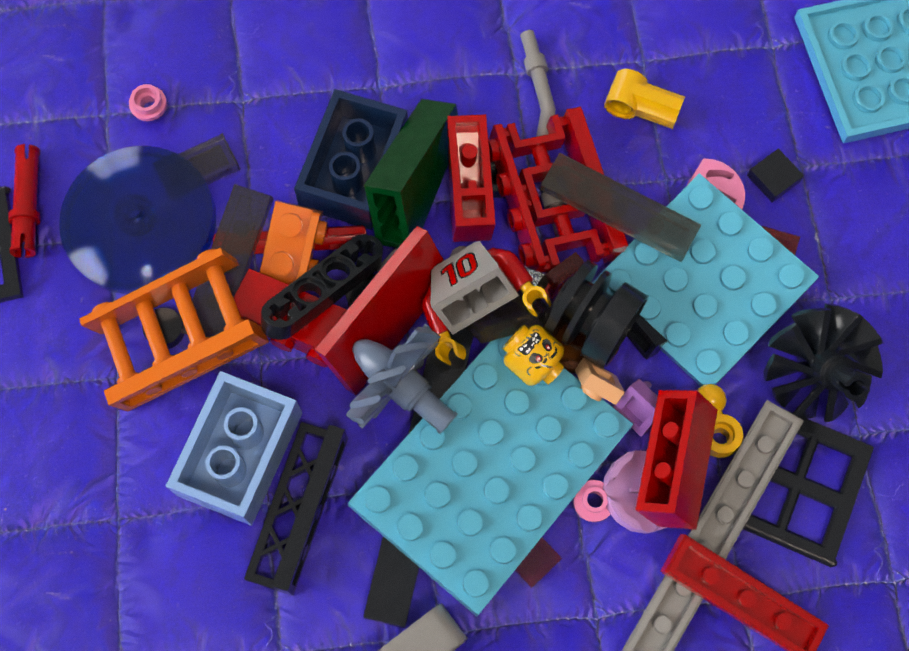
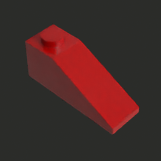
(470, 178)

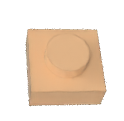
(598, 382)

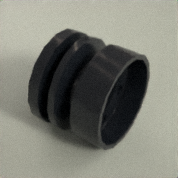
(595, 313)

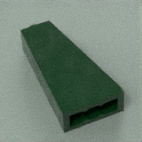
(410, 173)

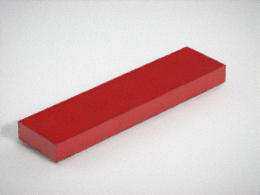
(743, 596)

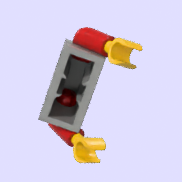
(471, 287)

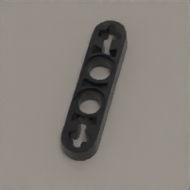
(319, 282)

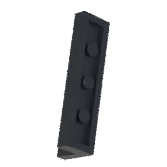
(309, 512)

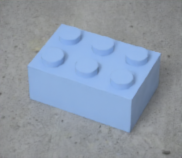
(235, 448)

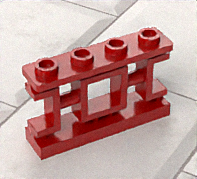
(523, 200)

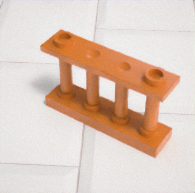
(202, 353)

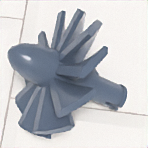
(396, 378)

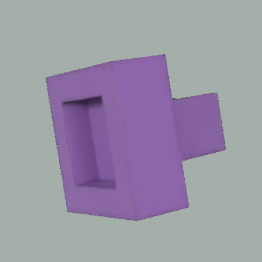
(638, 406)

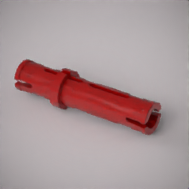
(24, 214)

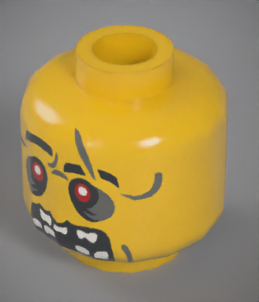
(533, 355)

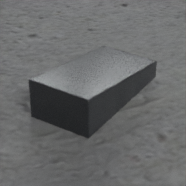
(646, 338)

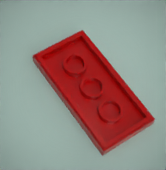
(383, 308)

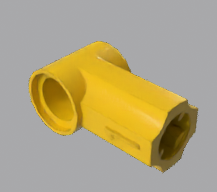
(633, 96)

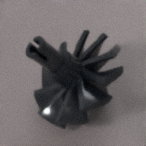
(833, 352)

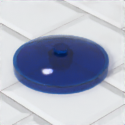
(136, 217)

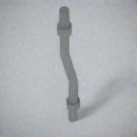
(536, 68)

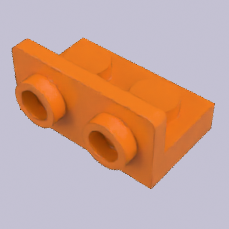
(292, 241)

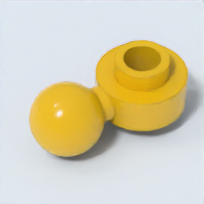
(724, 423)

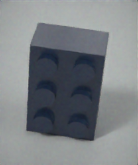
(344, 155)

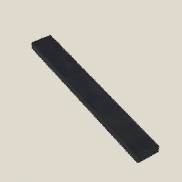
(394, 572)

